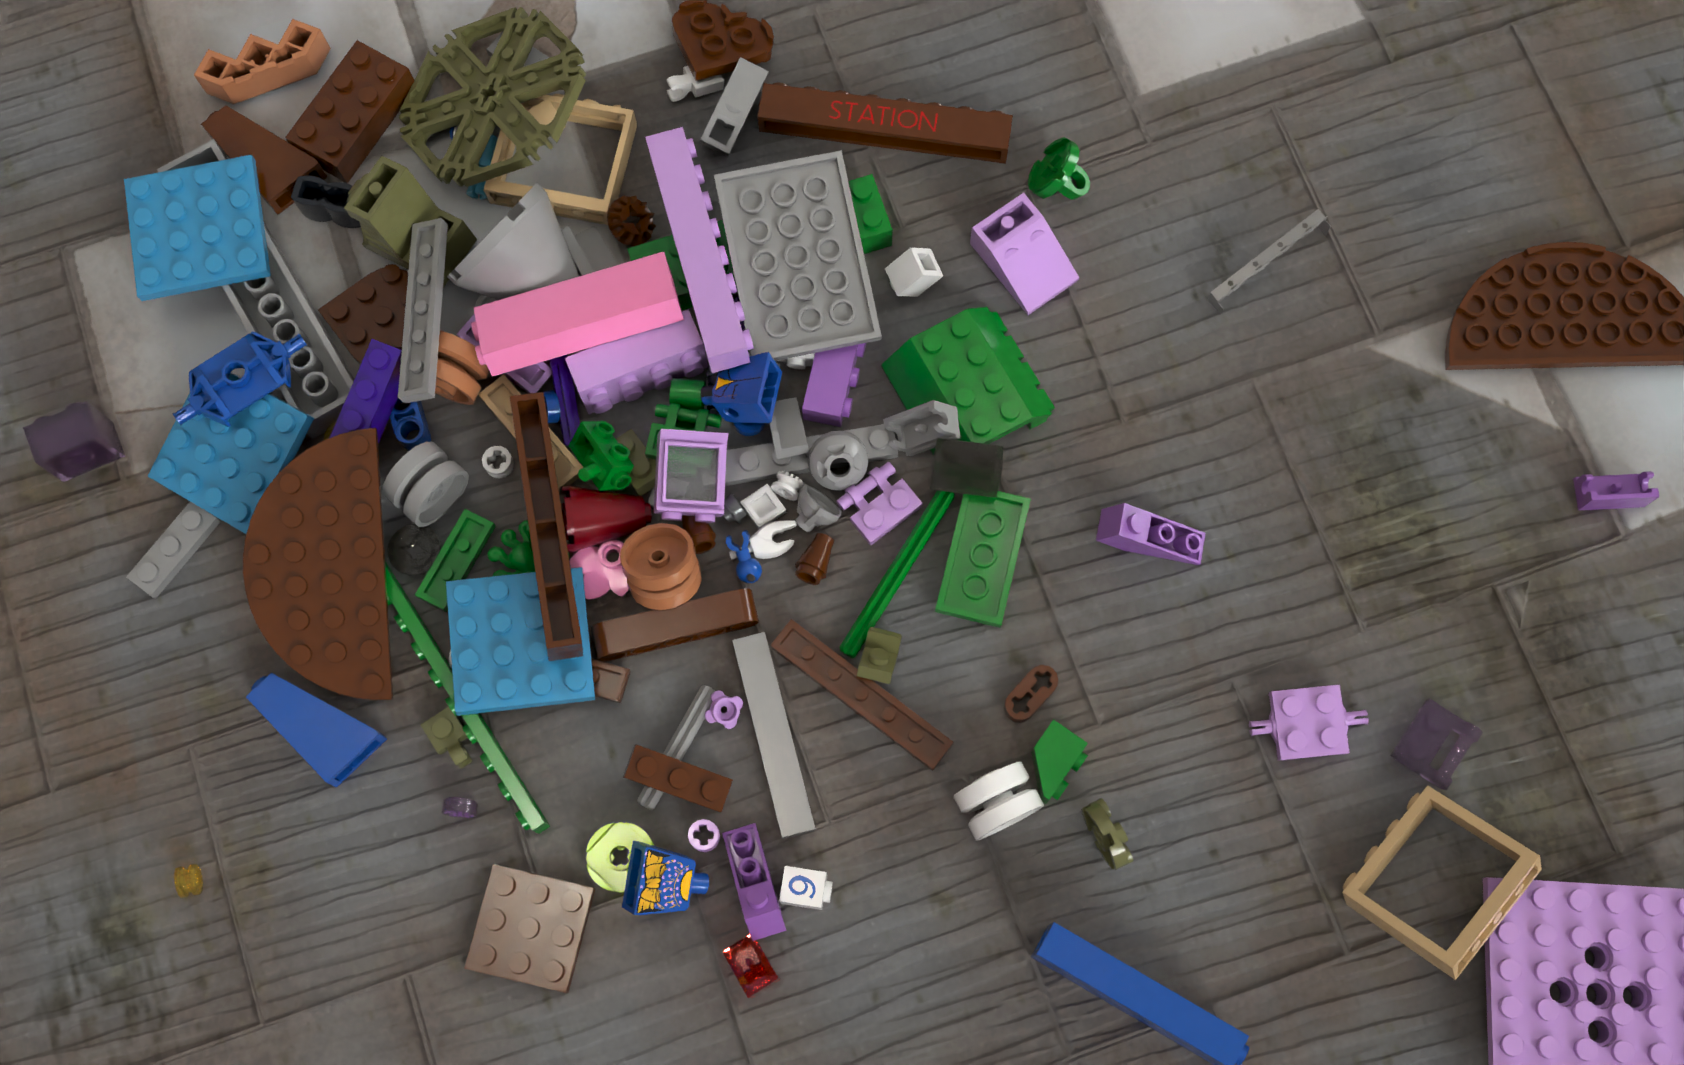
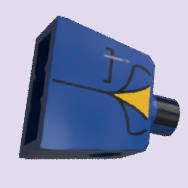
(746, 391)

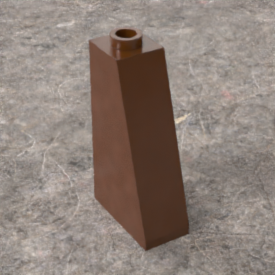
(276, 159)

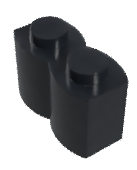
(323, 200)

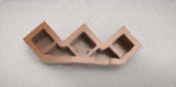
(264, 64)

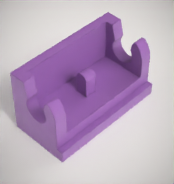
(1614, 491)

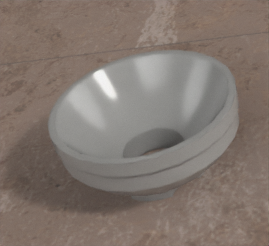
(833, 446)

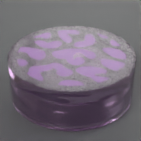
(459, 807)

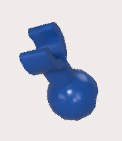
(746, 564)

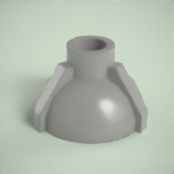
(815, 509)

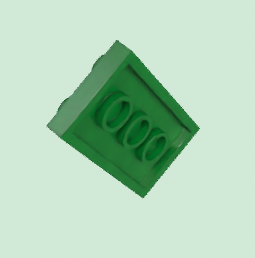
(983, 557)

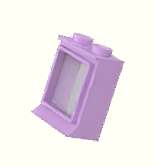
(690, 474)

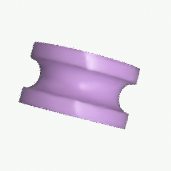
(696, 843)

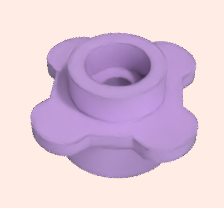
(728, 718)

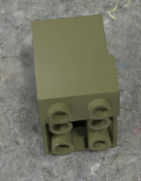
(388, 205)

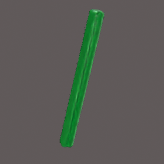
(896, 573)

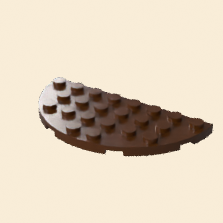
(1567, 311)
(320, 567)

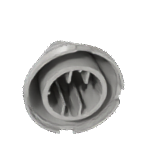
(519, 252)

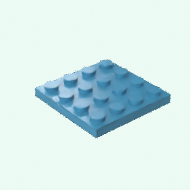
(196, 228)
(232, 465)
(503, 650)

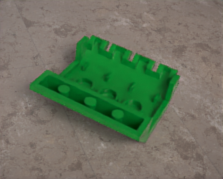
(973, 368)

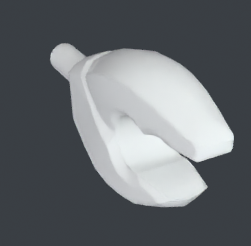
(762, 541)

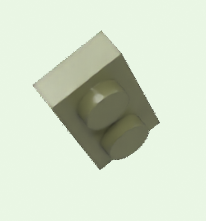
(644, 468)

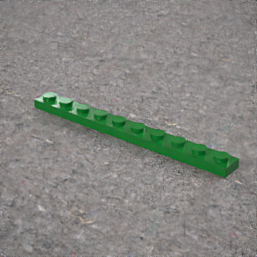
(476, 727)

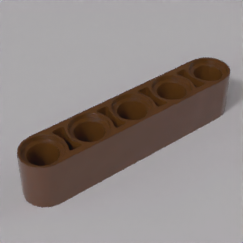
(674, 626)

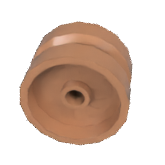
(458, 370)
(661, 566)

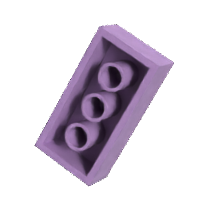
(637, 364)

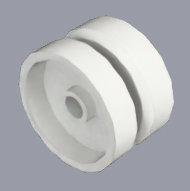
(996, 796)

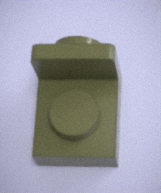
(879, 655)

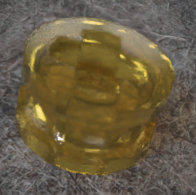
(188, 880)

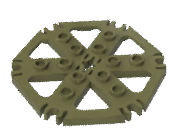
(512, 87)

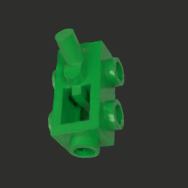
(601, 456)

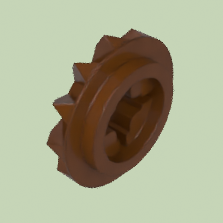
(629, 233)

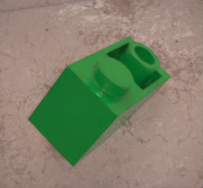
(1054, 757)

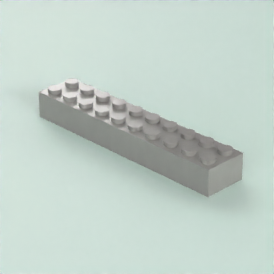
(279, 312)

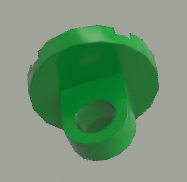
(1056, 171)

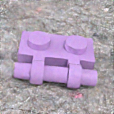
(886, 510)

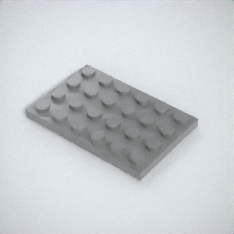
(798, 256)

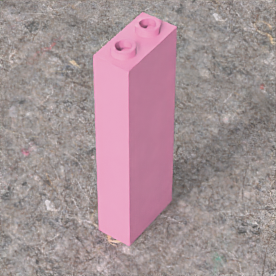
(576, 314)

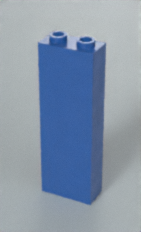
(1140, 997)

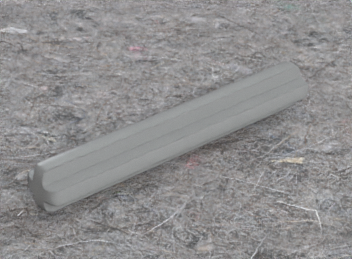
(681, 740)

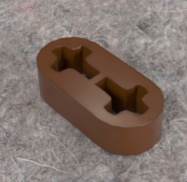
(1037, 699)

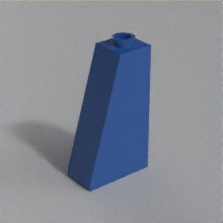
(319, 732)

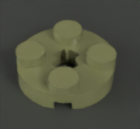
(1109, 836)

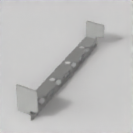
(1314, 220)

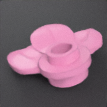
(600, 573)

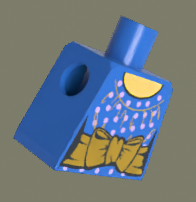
(660, 881)

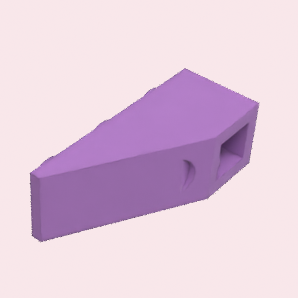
(1149, 534)
(753, 882)

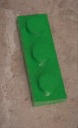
(455, 558)

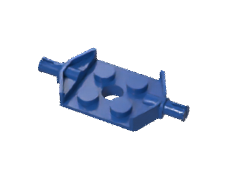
(265, 370)

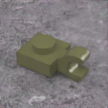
(446, 735)

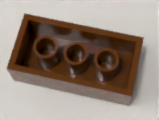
(352, 110)

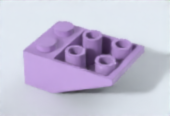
(1023, 253)

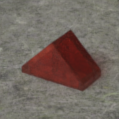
(751, 966)

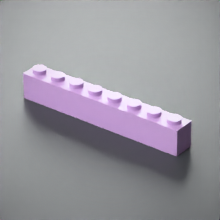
(698, 250)

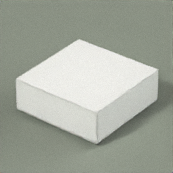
(763, 506)

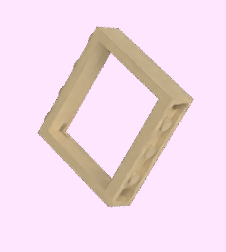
(563, 203)
(1487, 917)

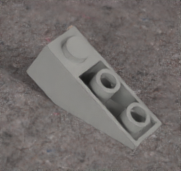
(733, 107)

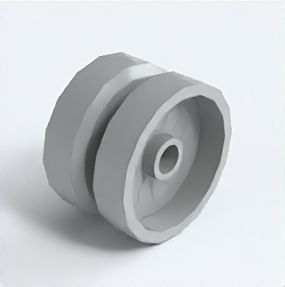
(425, 484)

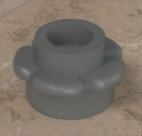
(733, 509)

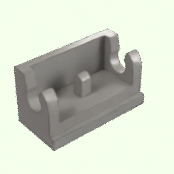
(922, 425)

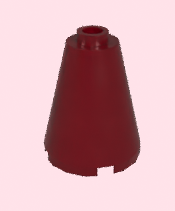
(600, 516)

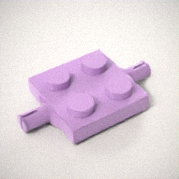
(1308, 722)

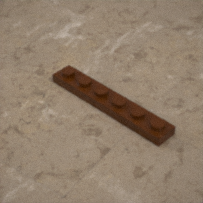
(862, 695)

